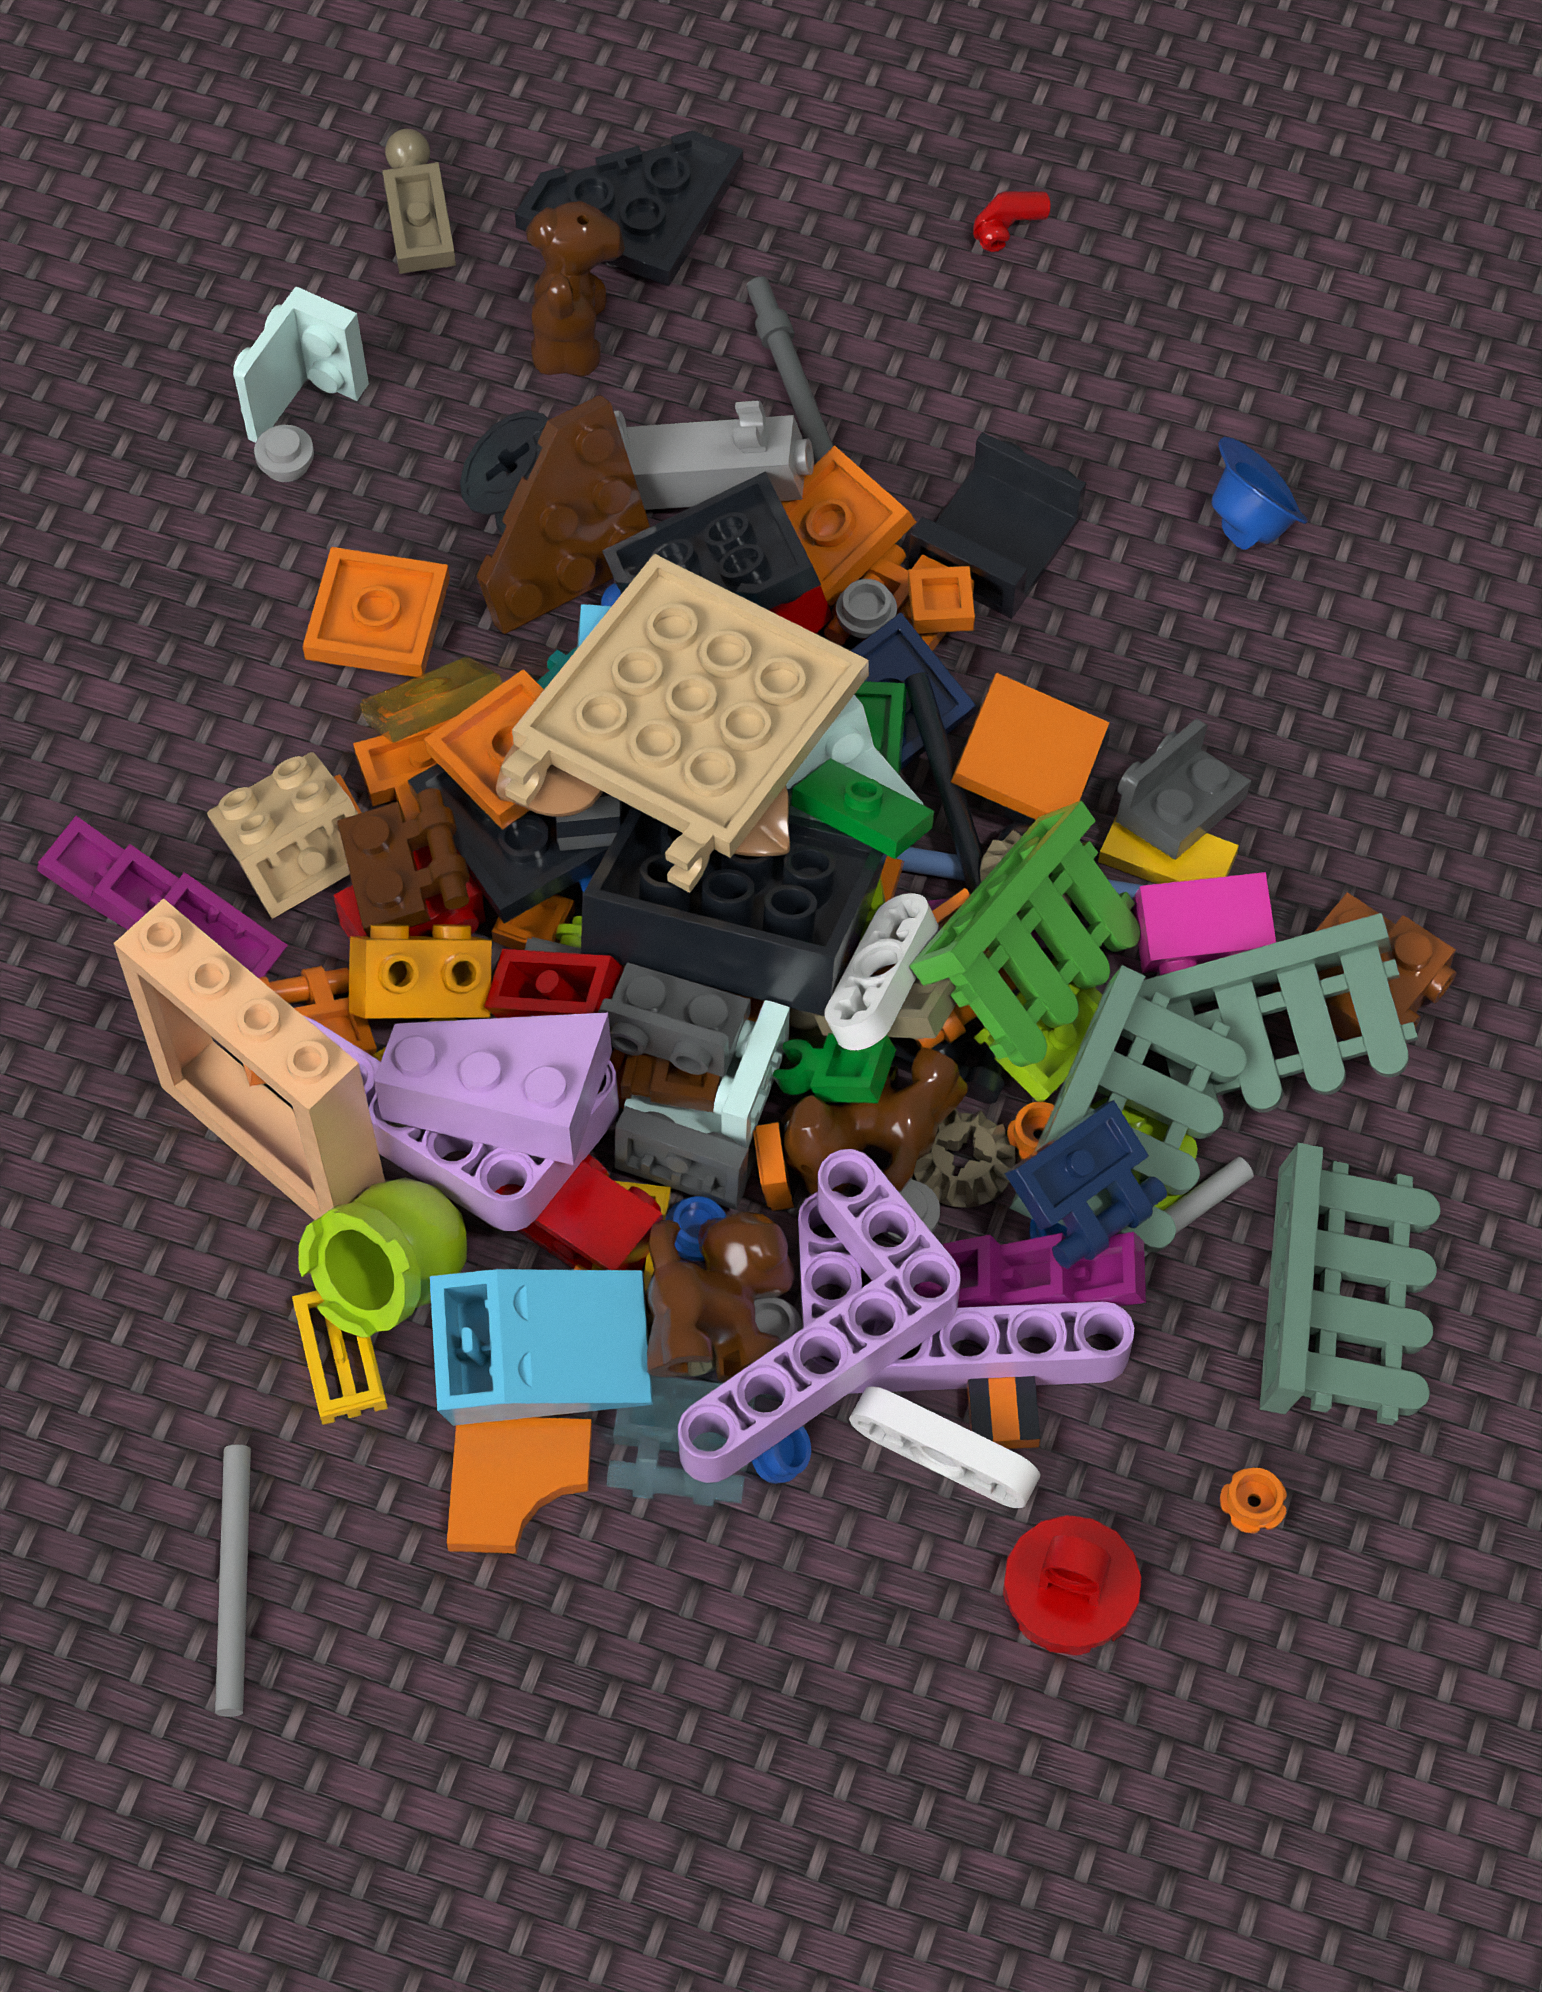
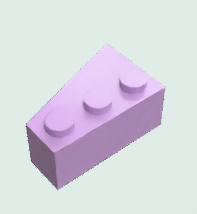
(498, 1080)

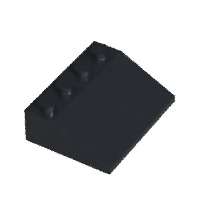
(749, 924)

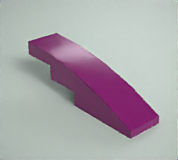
(130, 884)
(1030, 1274)

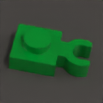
(835, 1071)

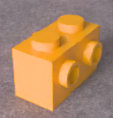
(419, 974)

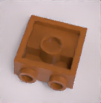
(1420, 959)

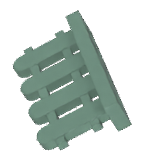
(1295, 966)
(1146, 1090)
(1300, 1311)

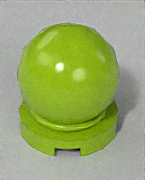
(379, 1253)

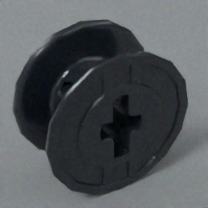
(504, 448)

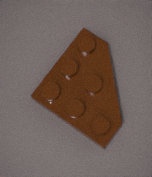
(563, 518)

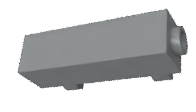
(698, 460)

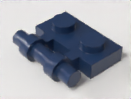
(1076, 1167)

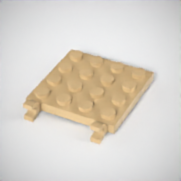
(686, 711)

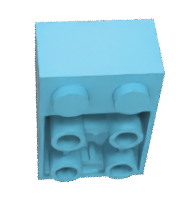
(538, 1343)

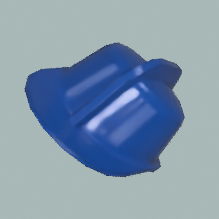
(1252, 497)

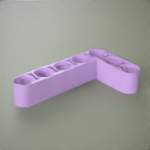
(487, 1168)
(993, 1327)
(836, 1332)

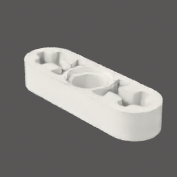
(866, 1005)
(945, 1447)

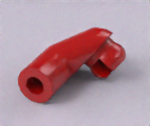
(1007, 207)

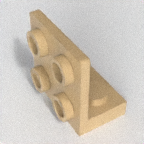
(287, 832)

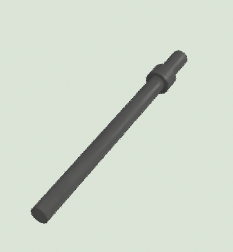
(777, 335)

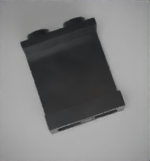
(1003, 523)

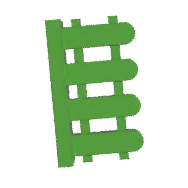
(991, 921)

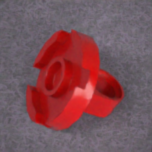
(1072, 1584)

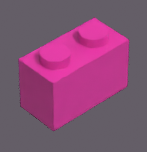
(1202, 920)

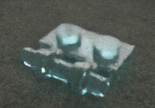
(656, 1429)

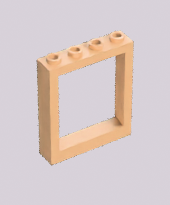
(196, 991)

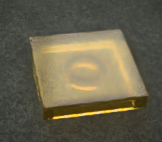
(428, 698)

